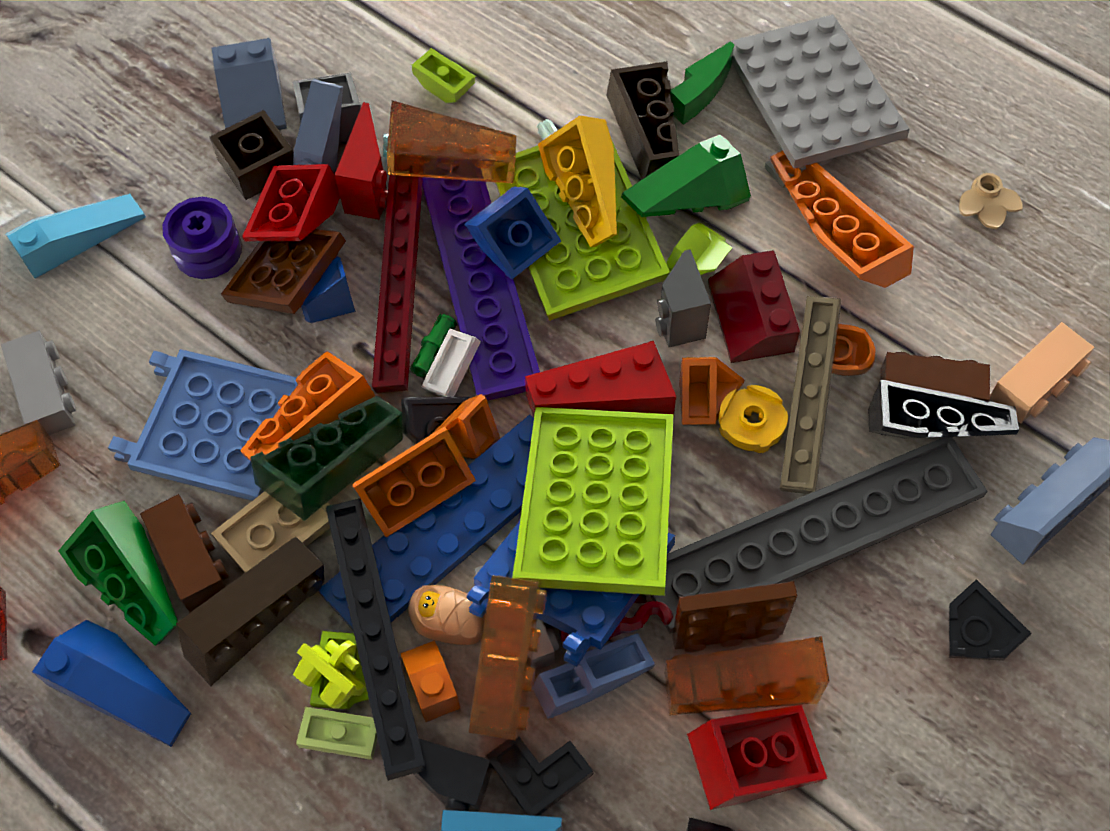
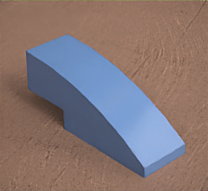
(596, 675)

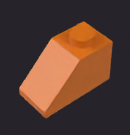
(430, 681)

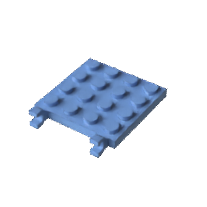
(204, 422)

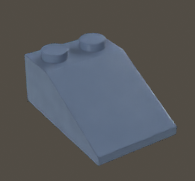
(248, 81)

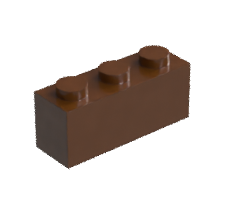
(939, 374)
(185, 551)

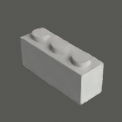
(39, 382)

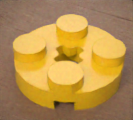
(751, 436)

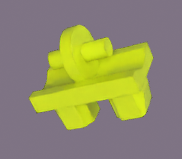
(318, 662)

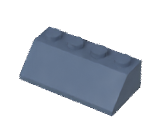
(1055, 501)

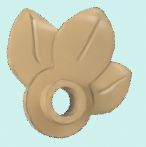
(989, 201)

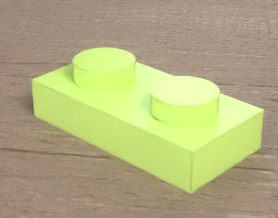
(337, 733)

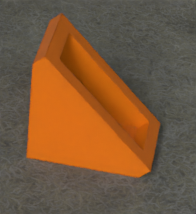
(703, 387)
(472, 427)

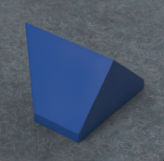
(329, 296)

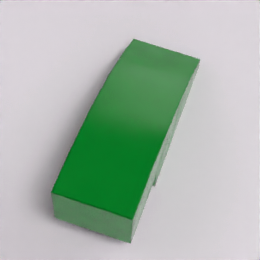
(701, 83)

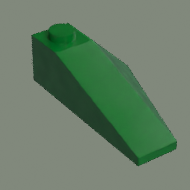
(696, 179)
(118, 561)

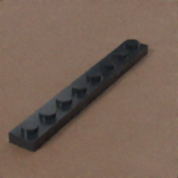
(375, 641)

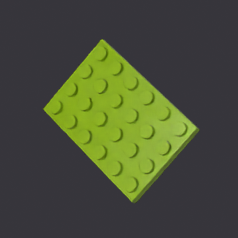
(573, 272)
(596, 501)

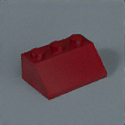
(754, 308)

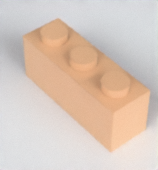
(1043, 372)

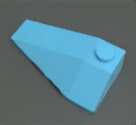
(65, 234)

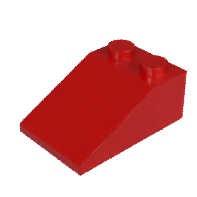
(361, 172)
(293, 203)
(755, 755)

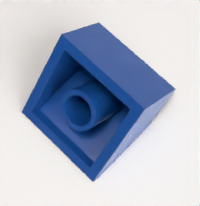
(513, 231)

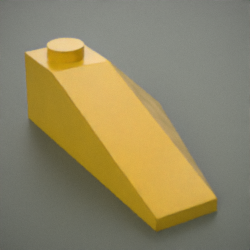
(583, 168)

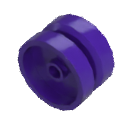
(202, 237)

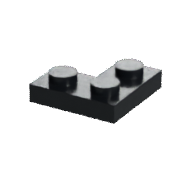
(538, 784)

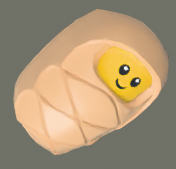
(444, 615)

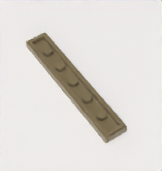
(810, 395)

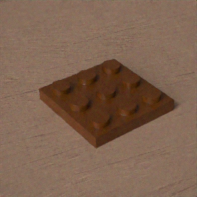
(283, 272)
(733, 616)

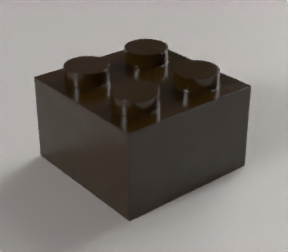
(250, 152)

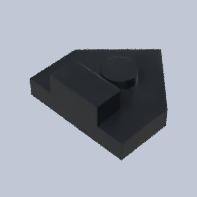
(425, 414)
(982, 626)

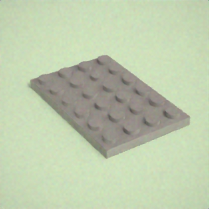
(816, 91)

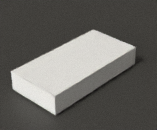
(450, 364)

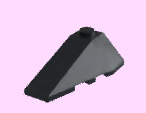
(927, 413)

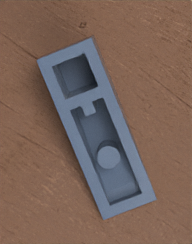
(320, 126)

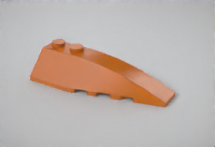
(847, 224)

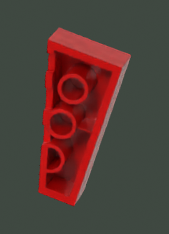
(614, 381)

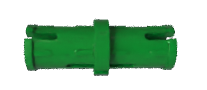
(432, 344)

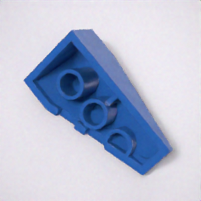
(111, 678)

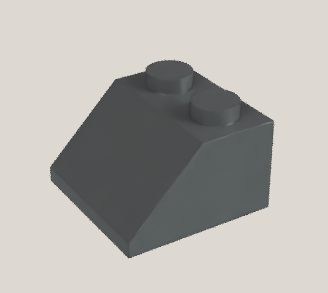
(683, 304)

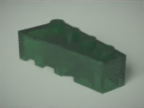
(330, 457)

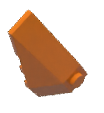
(321, 394)

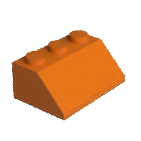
(414, 482)

